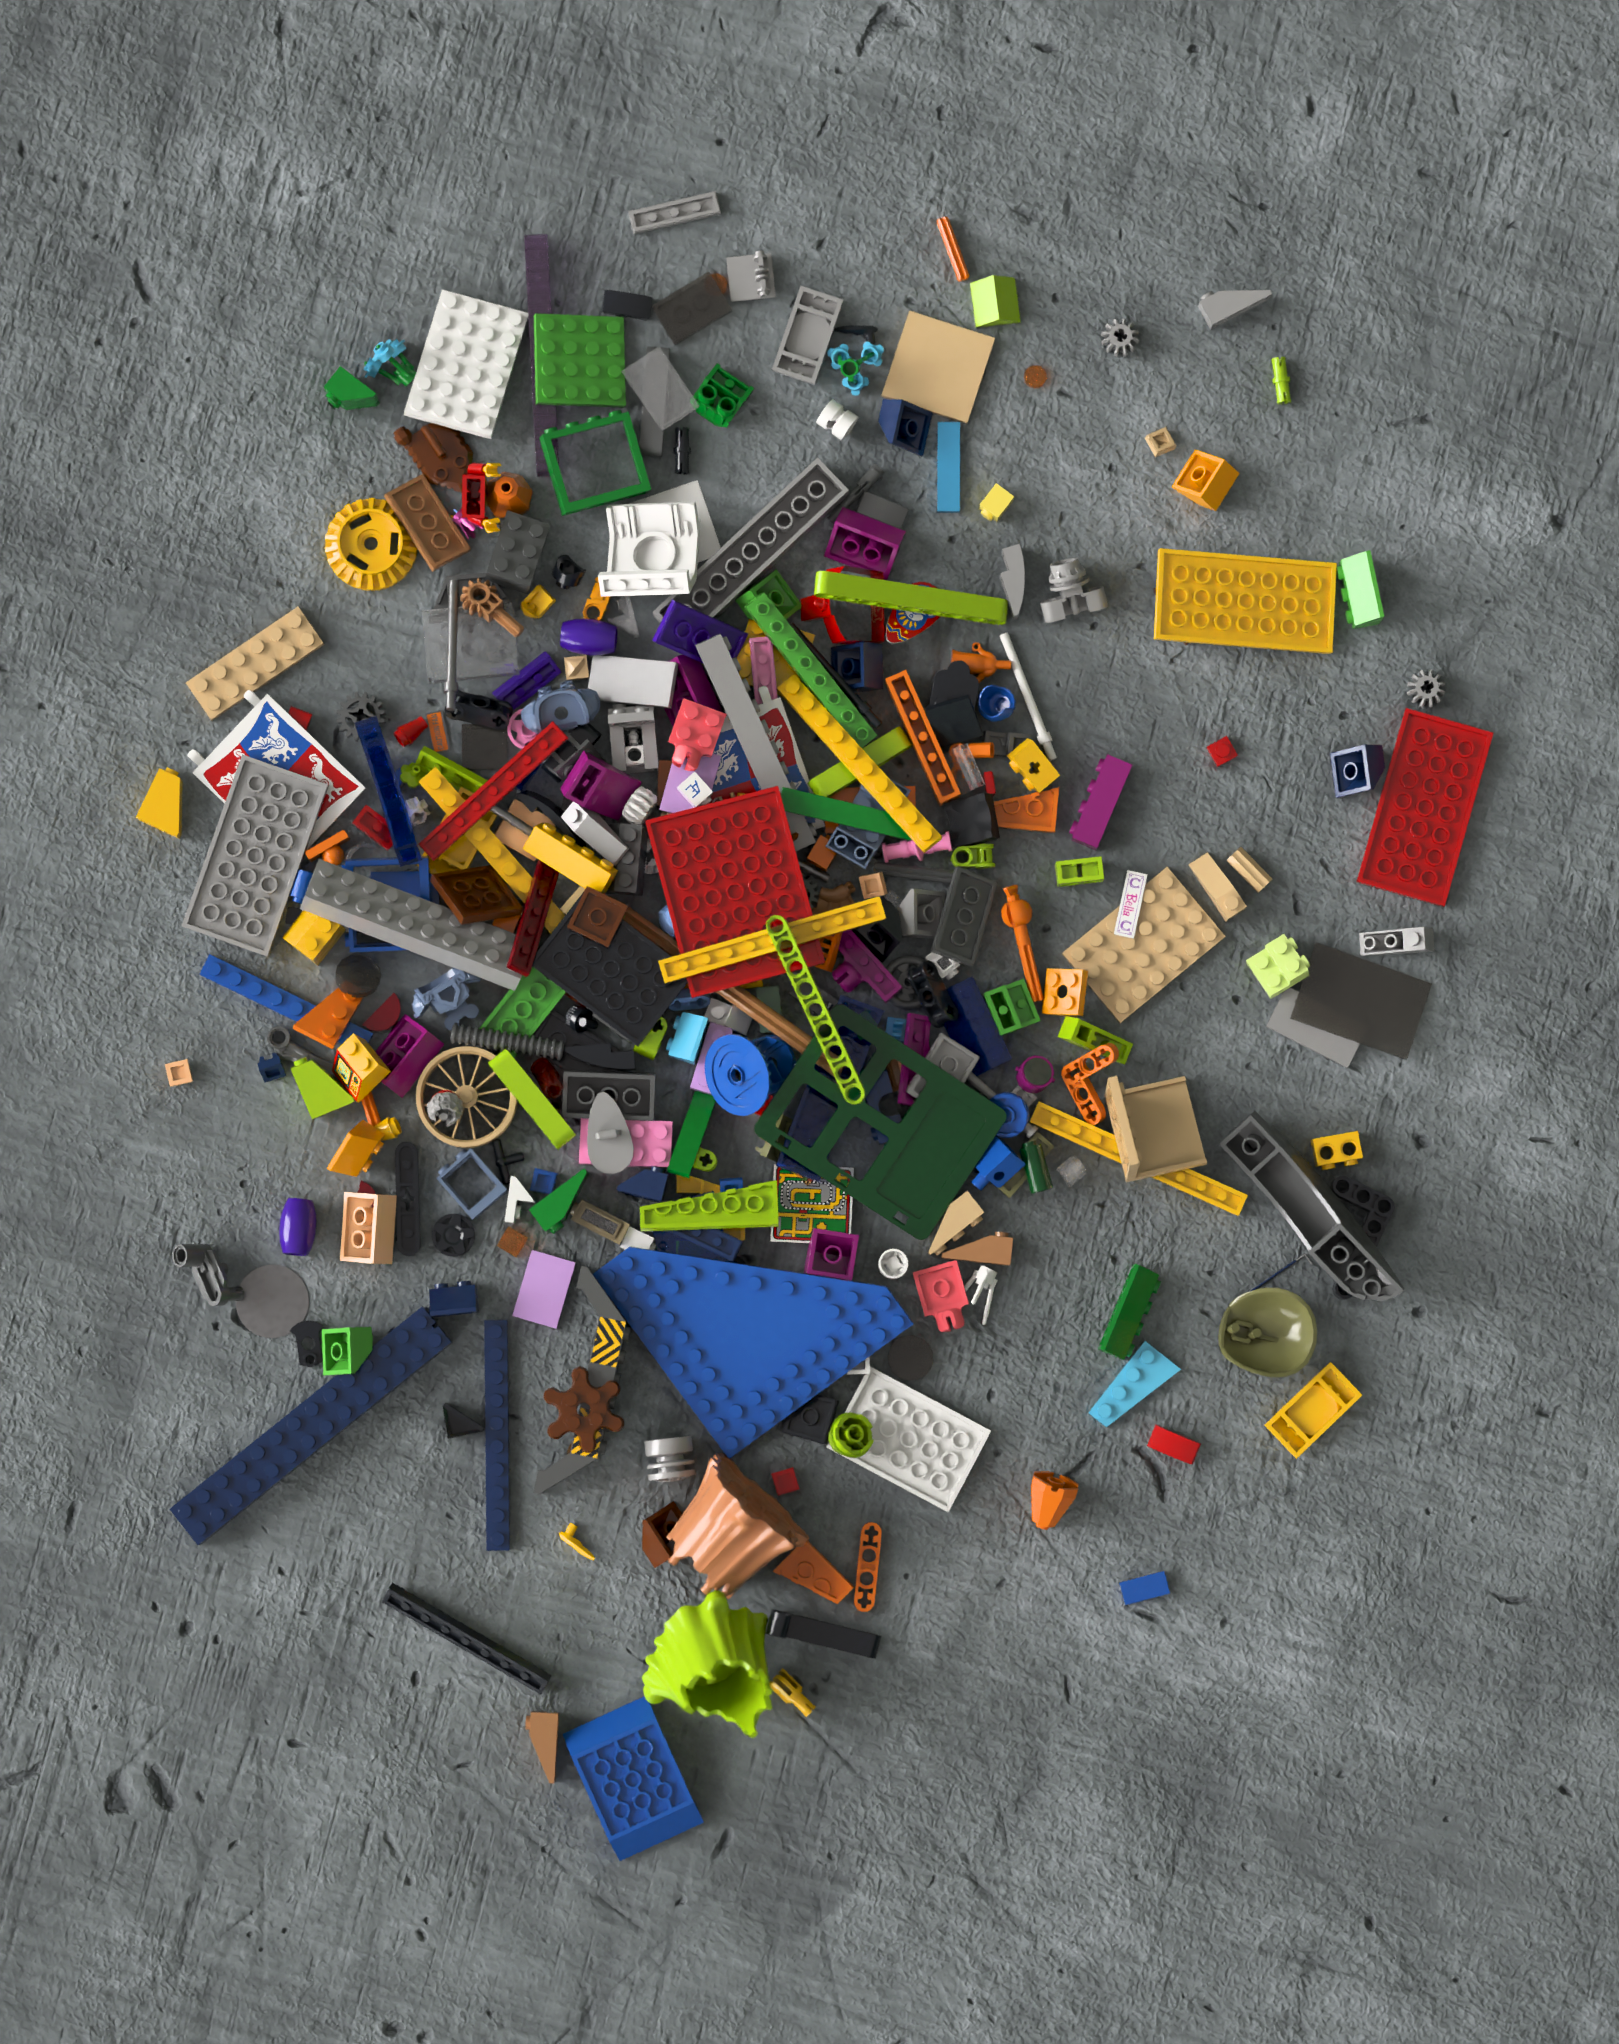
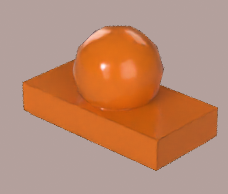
(329, 849)

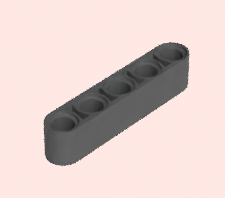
(651, 435)

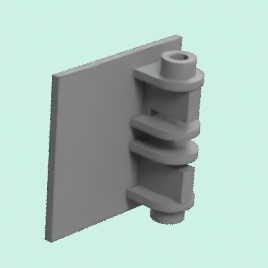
(751, 277)

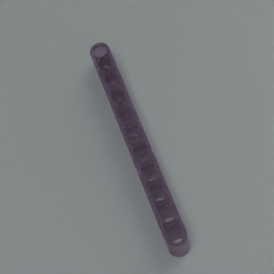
(539, 302)

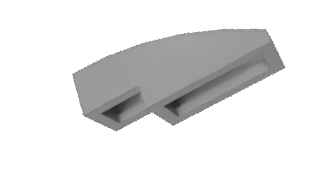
(1014, 578)

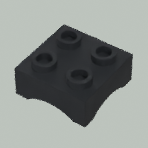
(972, 820)

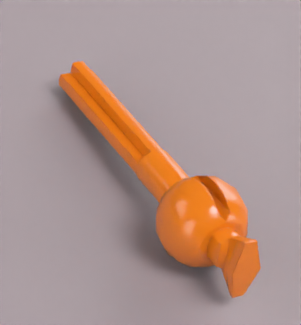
(1016, 915)

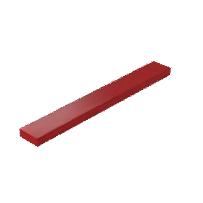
(493, 791)

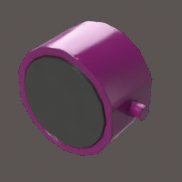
(1035, 1074)

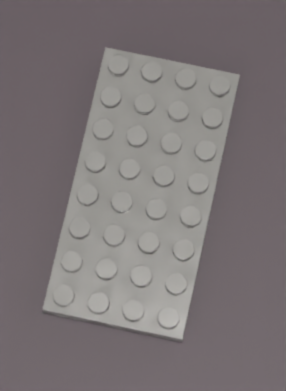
(255, 855)

